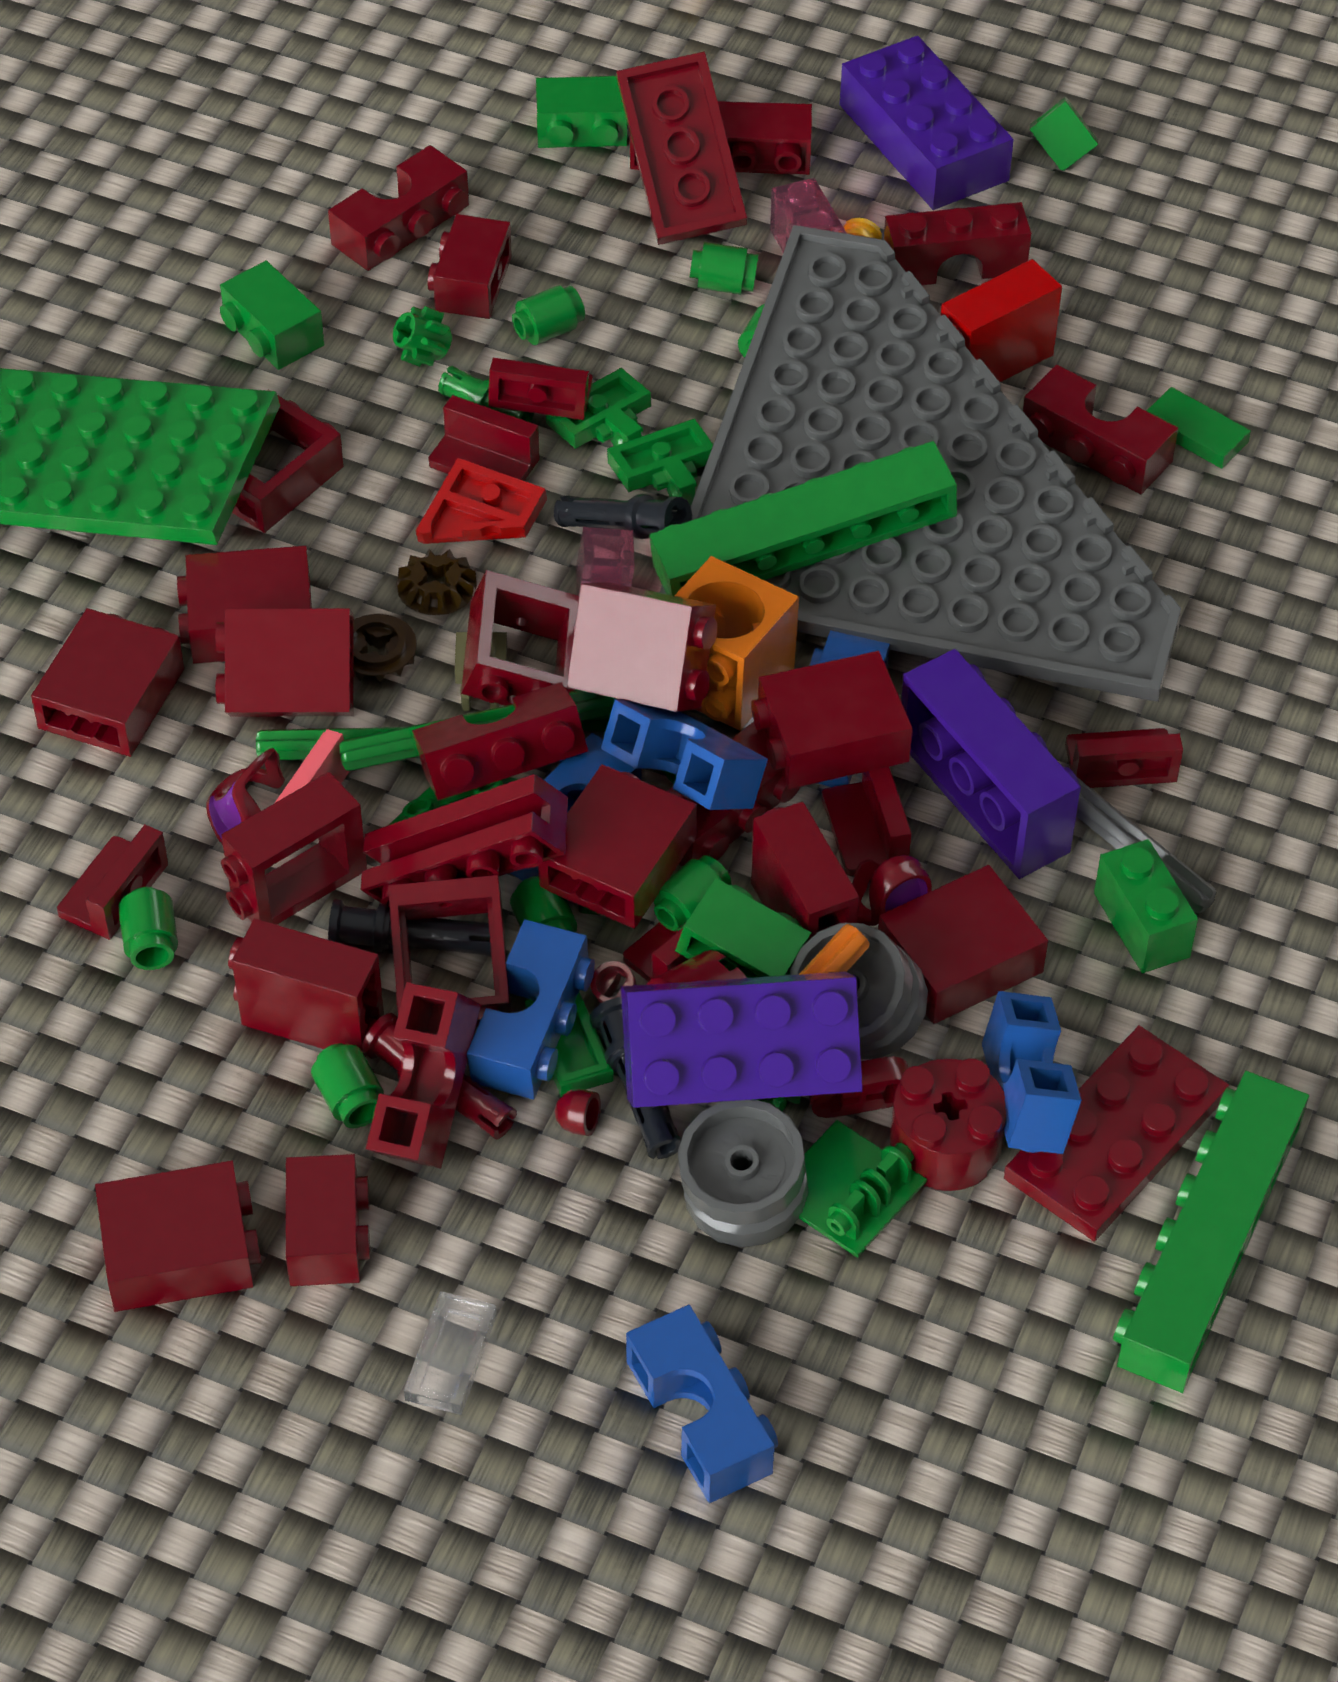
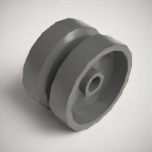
(888, 990)
(743, 1172)

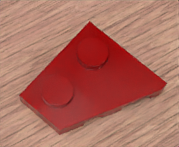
(480, 506)

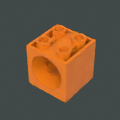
(752, 636)

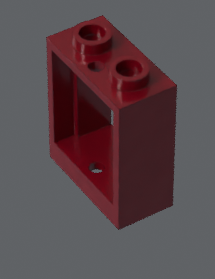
(269, 502)
(524, 608)
(313, 812)
(448, 899)

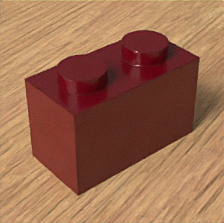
(471, 266)
(323, 1220)

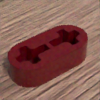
(879, 1086)

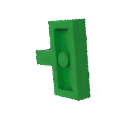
(609, 412)
(663, 459)

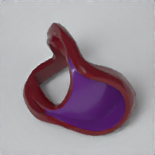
(230, 800)
(891, 885)

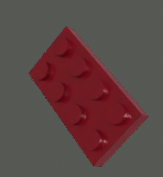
(681, 148)
(1125, 1131)

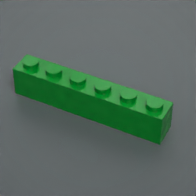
(813, 519)
(1211, 1232)

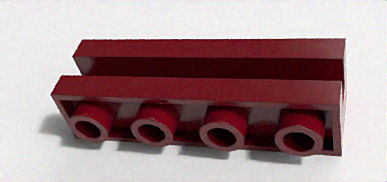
(765, 137)
(470, 838)

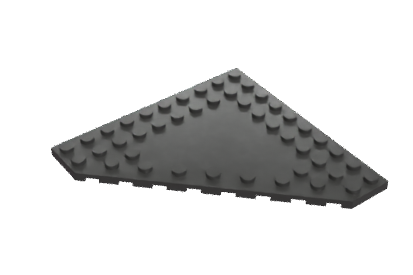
(1029, 566)

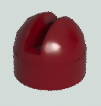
(607, 978)
(578, 1111)

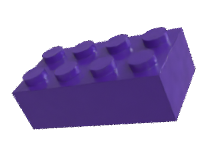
(926, 122)
(990, 763)
(741, 1039)

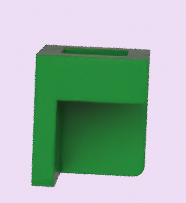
(1063, 134)

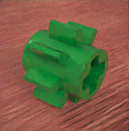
(422, 336)

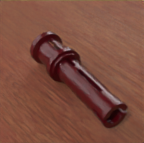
(473, 1100)

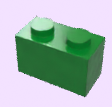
(580, 112)
(271, 315)
(1145, 906)
(743, 931)

